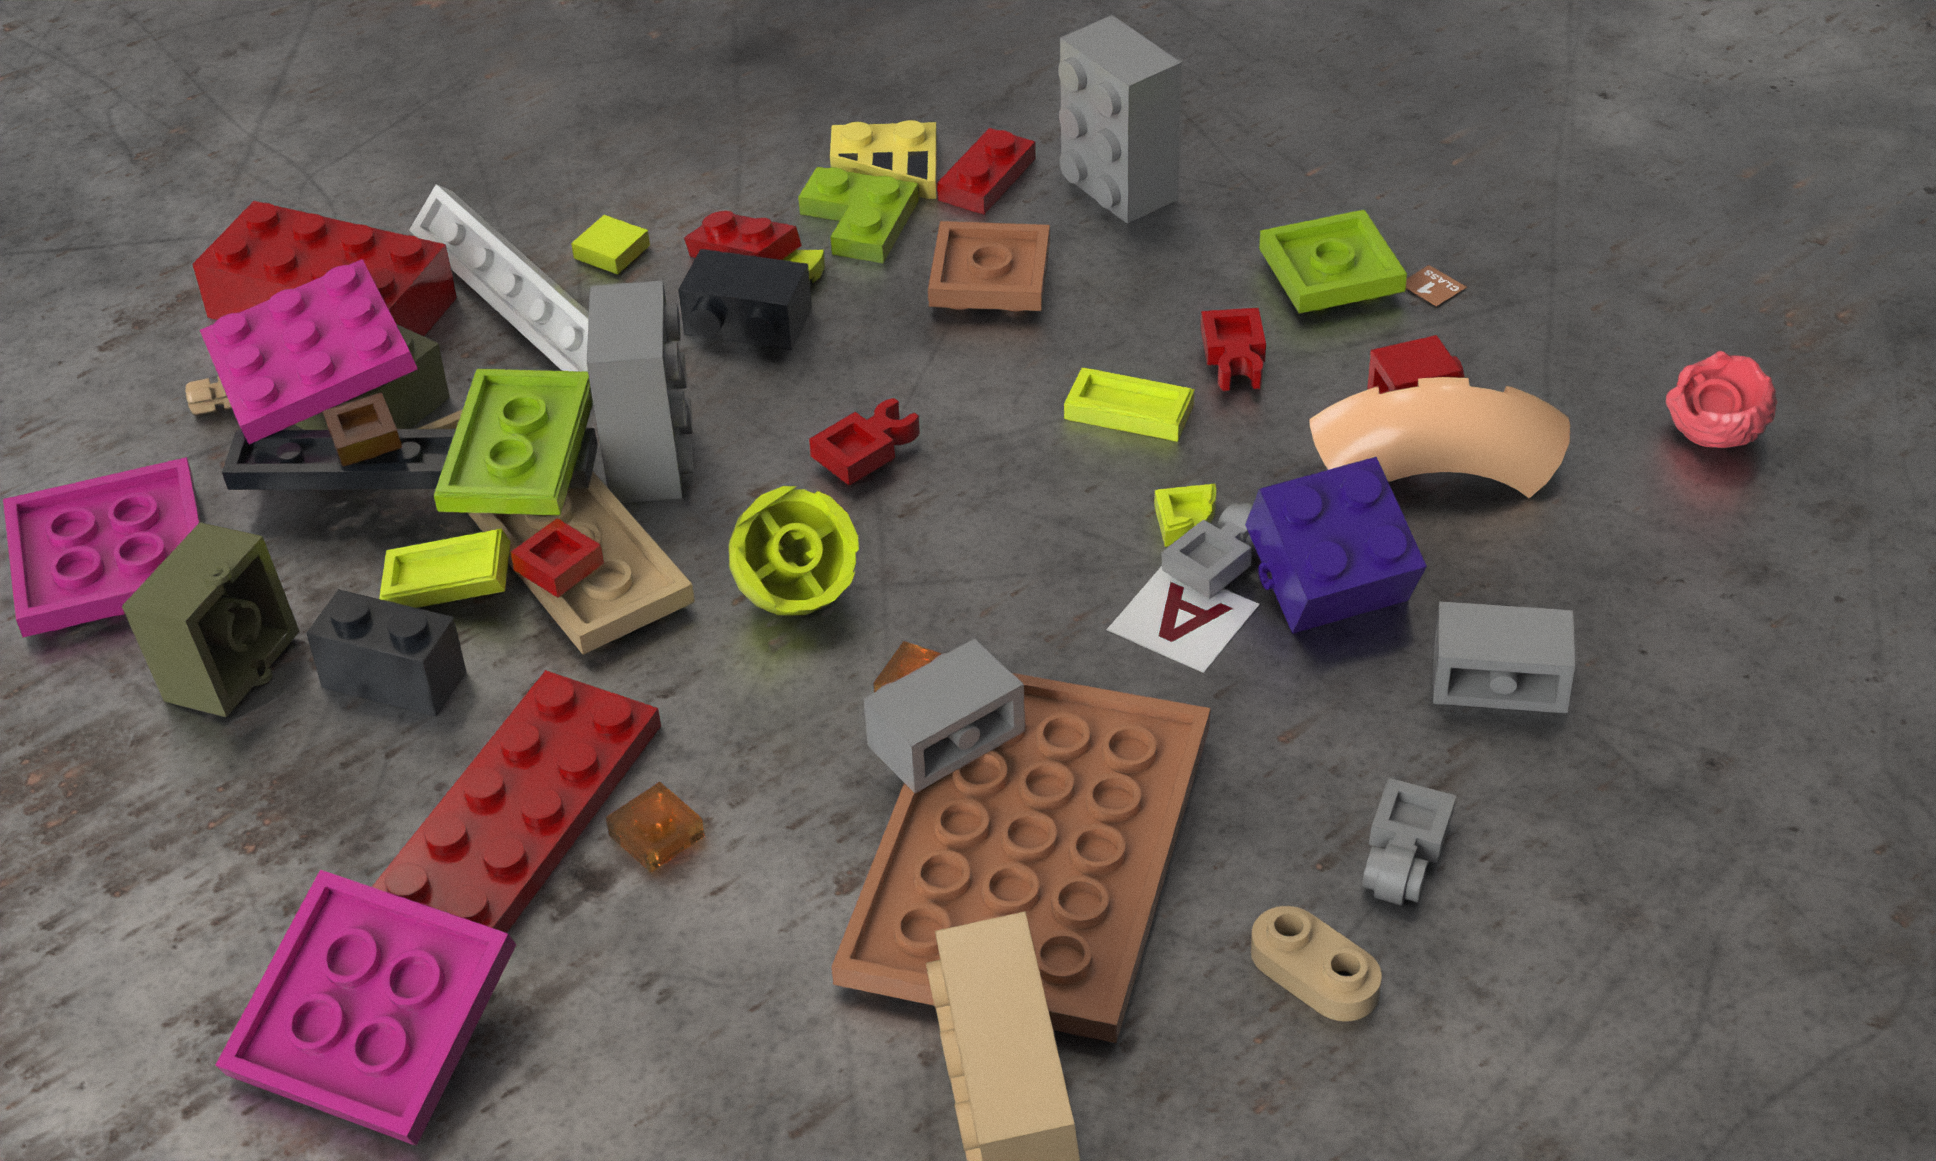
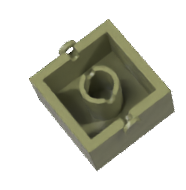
(212, 619)

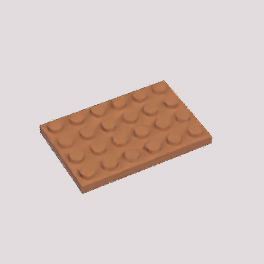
(1050, 824)

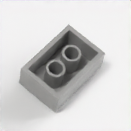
(1120, 118)
(636, 391)

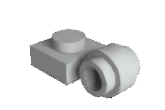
(1212, 555)
(1408, 827)

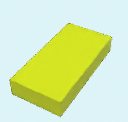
(1129, 404)
(446, 569)

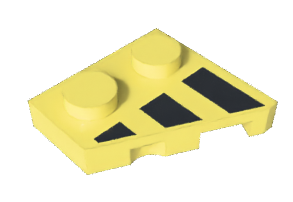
(894, 150)

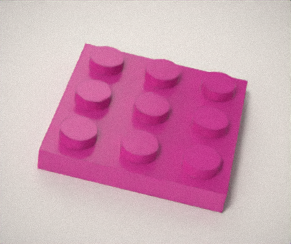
(306, 350)
(94, 542)
(367, 1006)

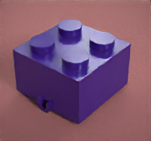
(1334, 545)

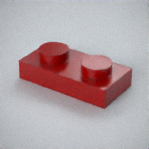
(986, 170)
(743, 236)

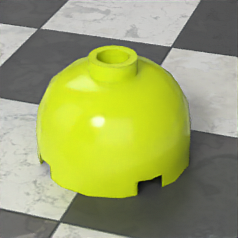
(793, 551)

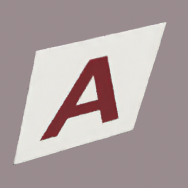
(1182, 621)

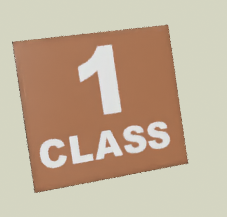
(1433, 285)

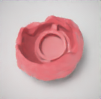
(1722, 401)

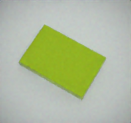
(516, 442)

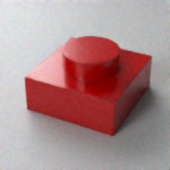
(557, 557)

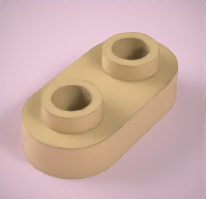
(1309, 961)

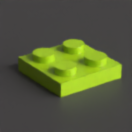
(1332, 261)

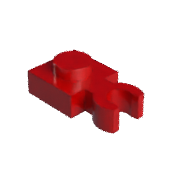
(1234, 343)
(861, 445)

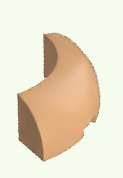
(1447, 429)

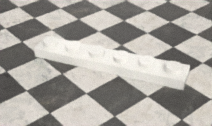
(506, 279)

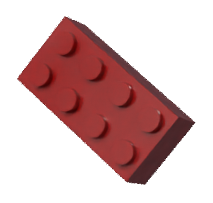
(286, 248)

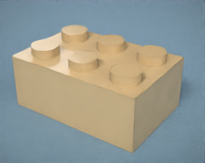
(1000, 1044)

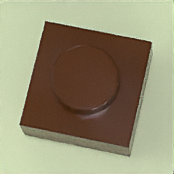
(362, 429)

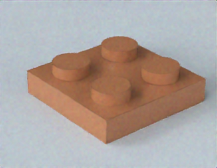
(989, 266)

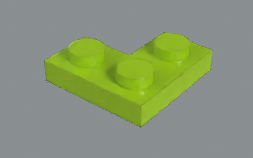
(867, 207)

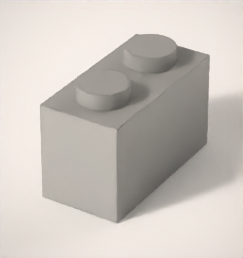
(1503, 657)
(944, 715)

